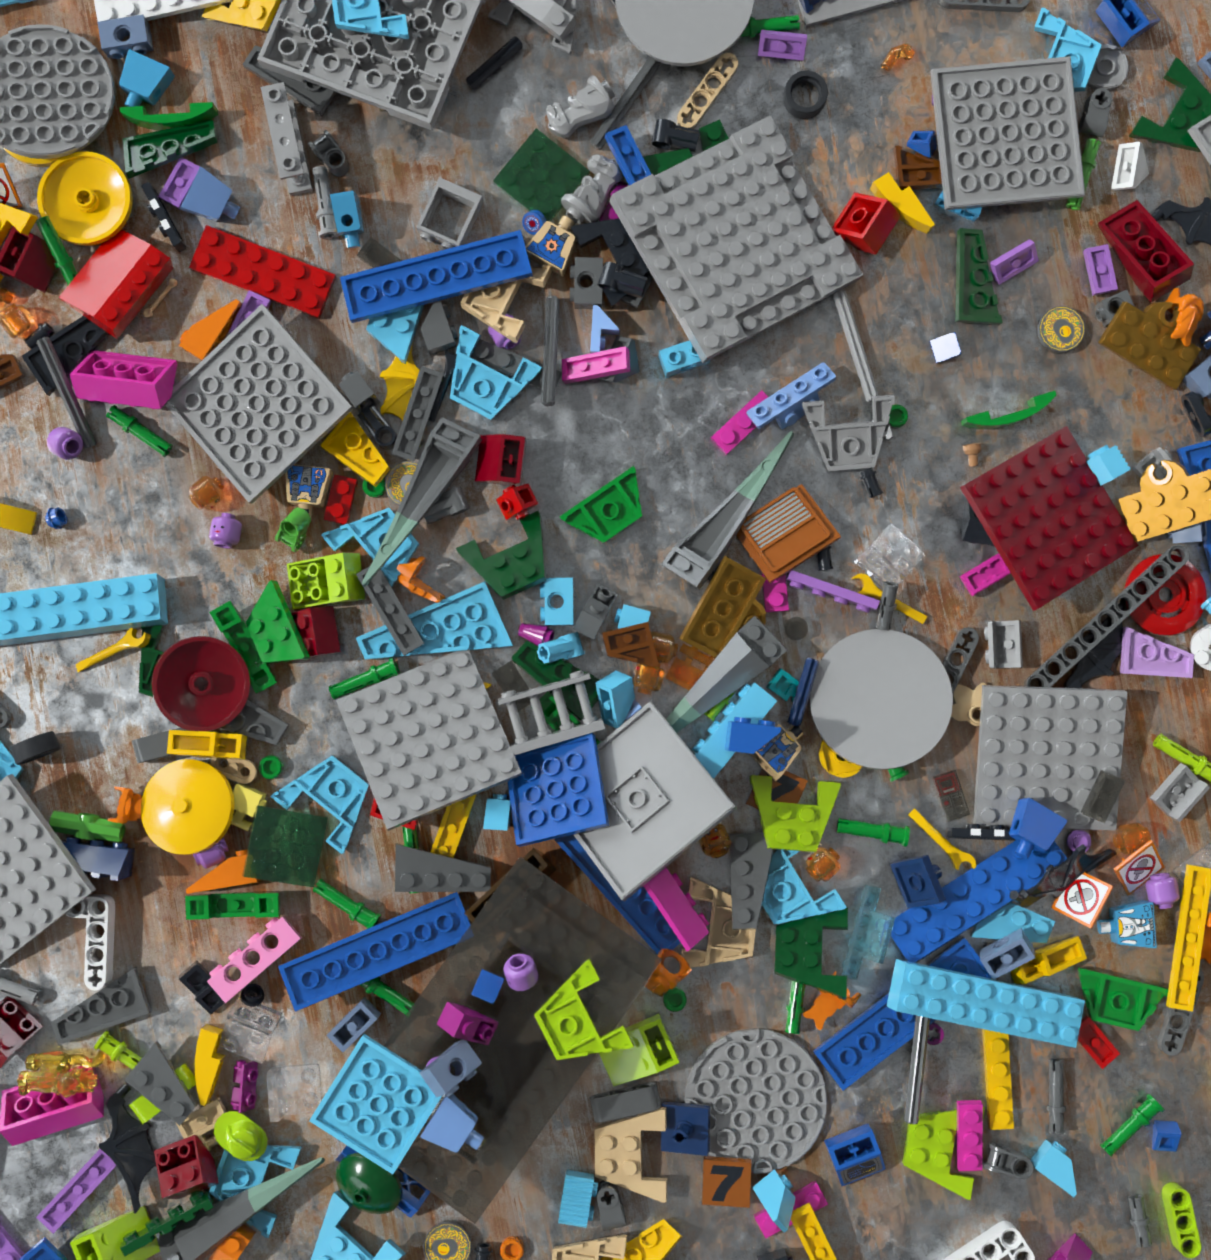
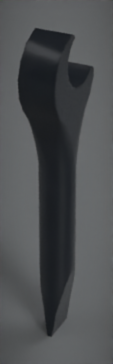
(450, 361)

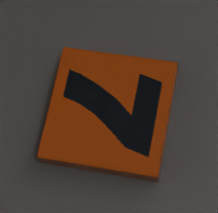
(786, 789)
(726, 1181)

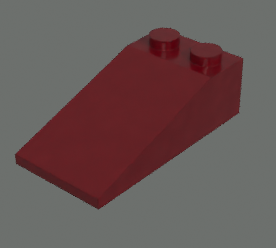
(1146, 251)

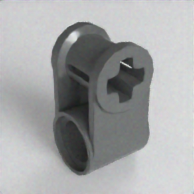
(1095, 116)
(328, 151)
(1004, 1159)
(610, 1208)

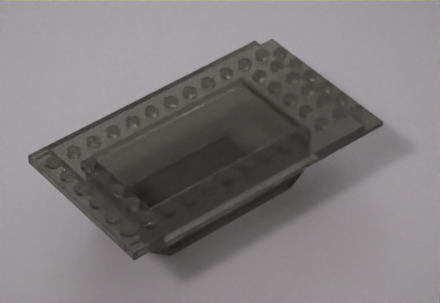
(519, 1075)

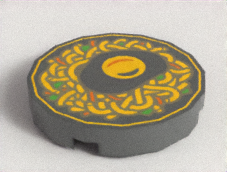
(1061, 329)
(448, 1242)

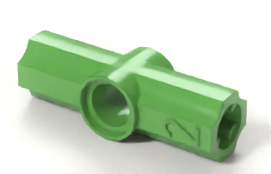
(86, 826)

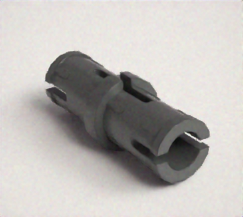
(887, 605)
(1139, 1221)

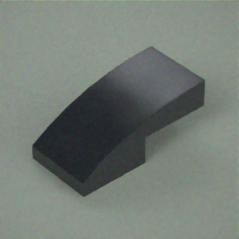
(196, 979)

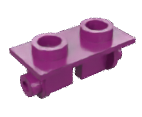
(244, 1096)

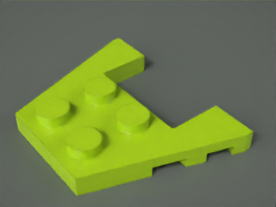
(791, 824)
(569, 1025)
(930, 1151)

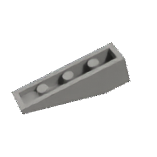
(548, 16)

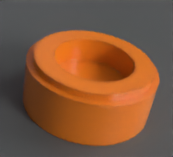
(512, 1248)

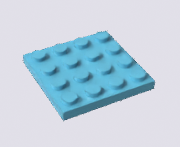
(376, 1104)

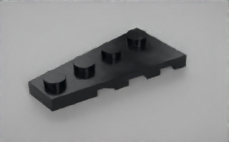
(71, 346)

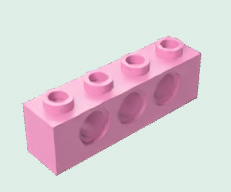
(220, 978)

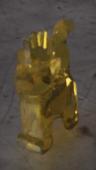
(55, 1073)

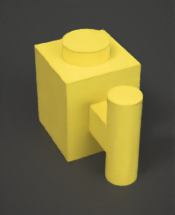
(245, 804)

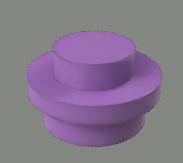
(1077, 838)

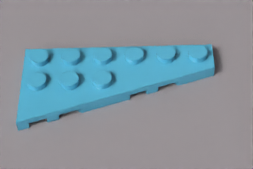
(453, 625)

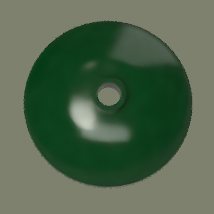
(368, 1185)

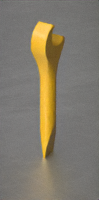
(871, 590)
(127, 642)
(956, 855)

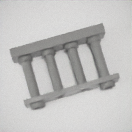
(286, 139)
(567, 729)

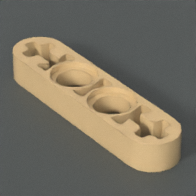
(709, 93)

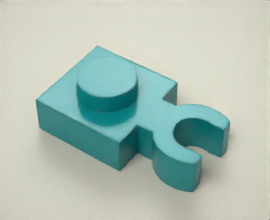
(783, 685)

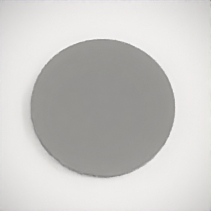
(684, 29)
(52, 92)
(881, 699)
(761, 1097)

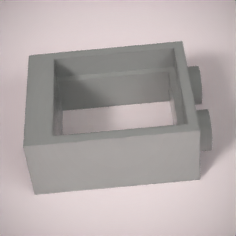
(458, 194)

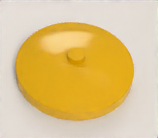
(85, 198)
(187, 807)

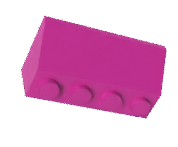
(124, 379)
(677, 908)
(46, 1113)

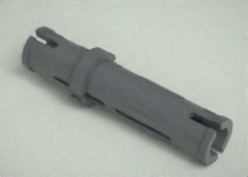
(1056, 1096)

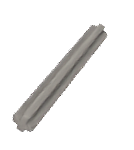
(855, 345)

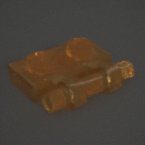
(683, 672)

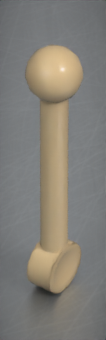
(148, 312)

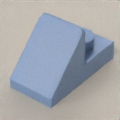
(601, 325)

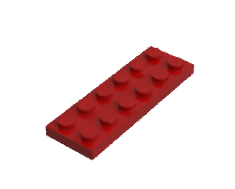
(262, 271)

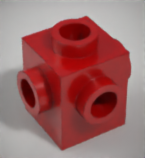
(517, 501)

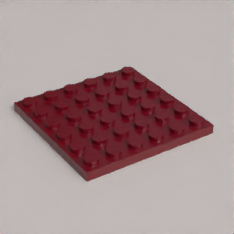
(1049, 517)

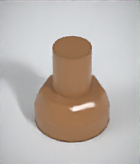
(972, 451)

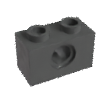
(583, 269)
(358, 391)

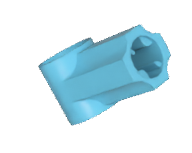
(564, 648)

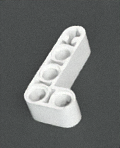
(94, 940)
(1000, 1248)

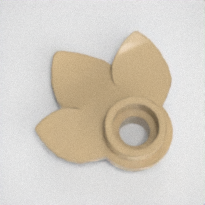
(966, 702)

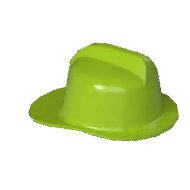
(240, 1136)

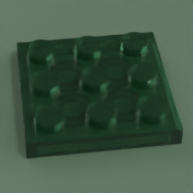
(540, 175)
(285, 846)

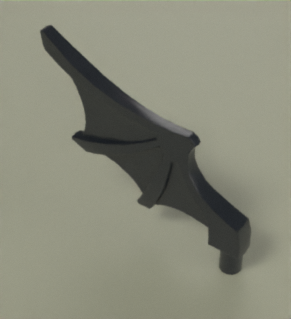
(1193, 220)
(1099, 659)
(1060, 877)
(128, 1145)

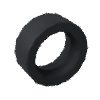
(805, 77)
(35, 748)

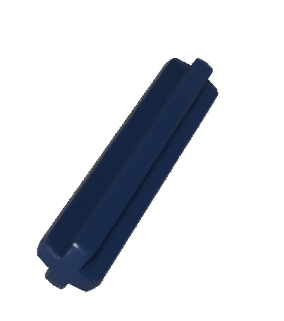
(803, 692)

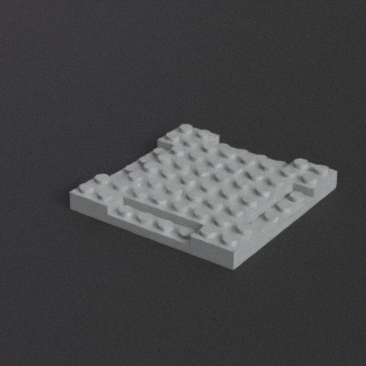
(385, 71)
(735, 239)

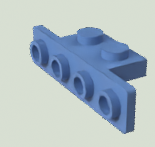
(787, 402)

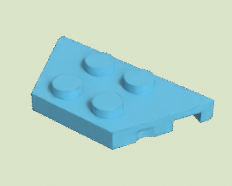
(396, 330)

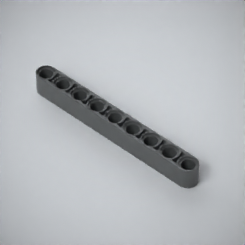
(1116, 615)

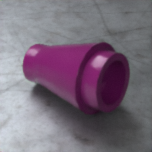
(536, 633)

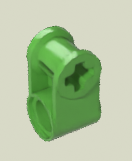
(294, 529)

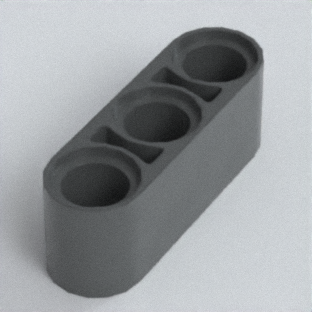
(152, 746)
(625, 1102)

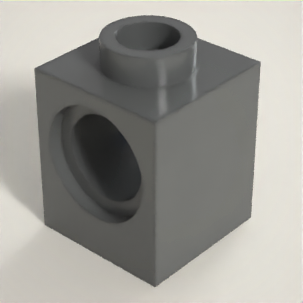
(1102, 308)

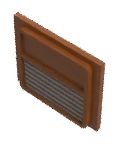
(786, 533)

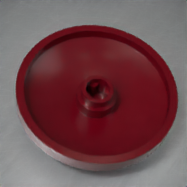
(200, 683)

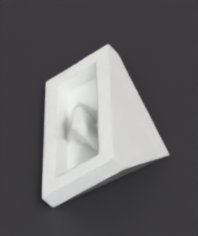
(1130, 166)

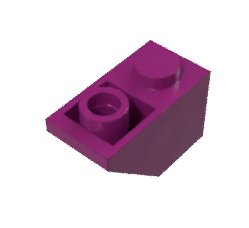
(467, 1024)

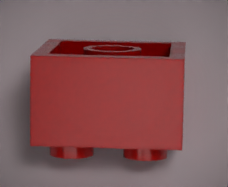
(866, 222)

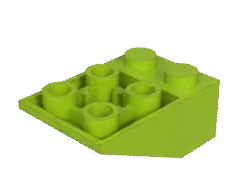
(325, 581)
(650, 1054)
(105, 1239)

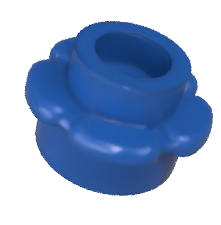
(56, 518)

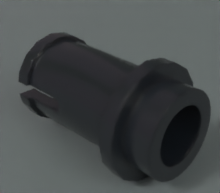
(43, 330)
(870, 482)
(824, 559)
(483, 1251)

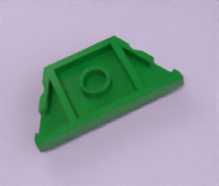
(608, 509)
(275, 629)
(1119, 999)

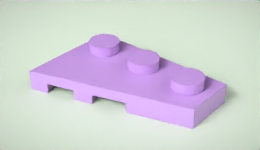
(1152, 657)

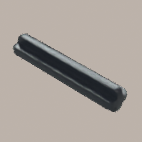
(494, 63)

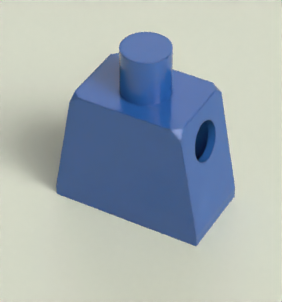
(1034, 827)

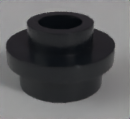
(257, 995)

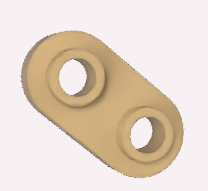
(234, 769)

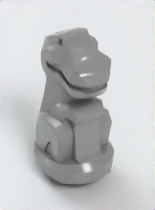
(586, 107)
(590, 198)

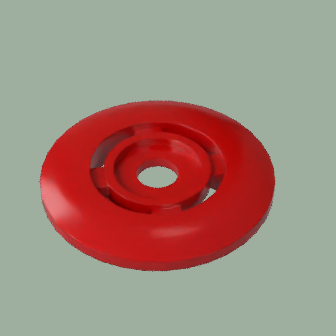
(1187, 595)

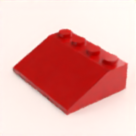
(117, 282)

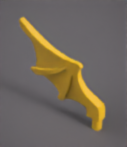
(400, 384)

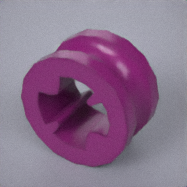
(936, 1040)

